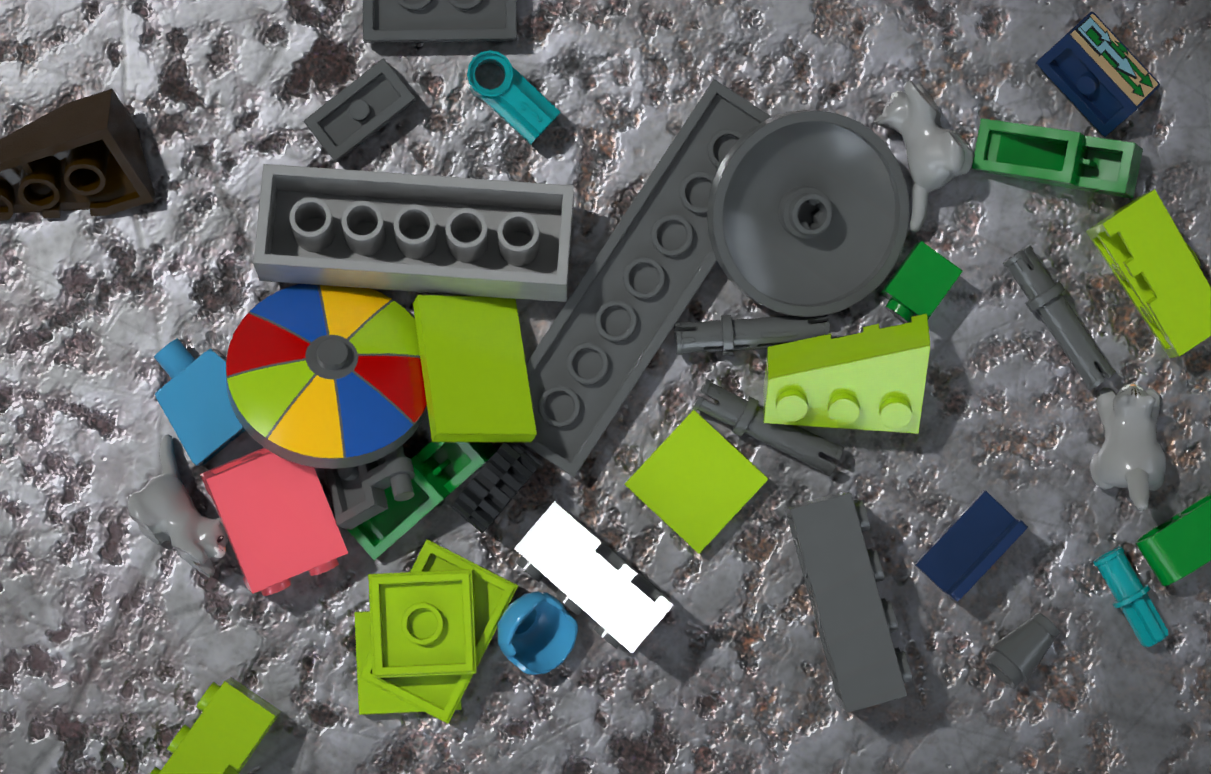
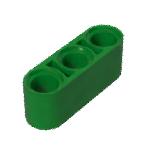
(1179, 543)

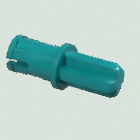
(1131, 597)

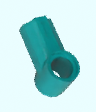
(515, 99)

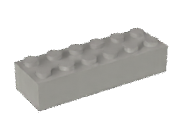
(414, 232)

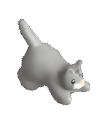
(932, 151)
(1130, 449)
(169, 514)

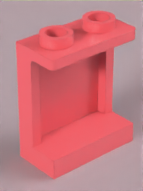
(274, 519)

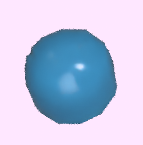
(536, 633)

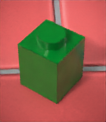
(920, 283)

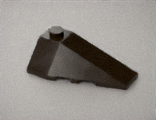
(75, 160)

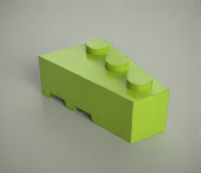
(1157, 272)
(850, 380)
(224, 734)

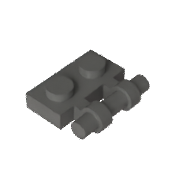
(359, 490)

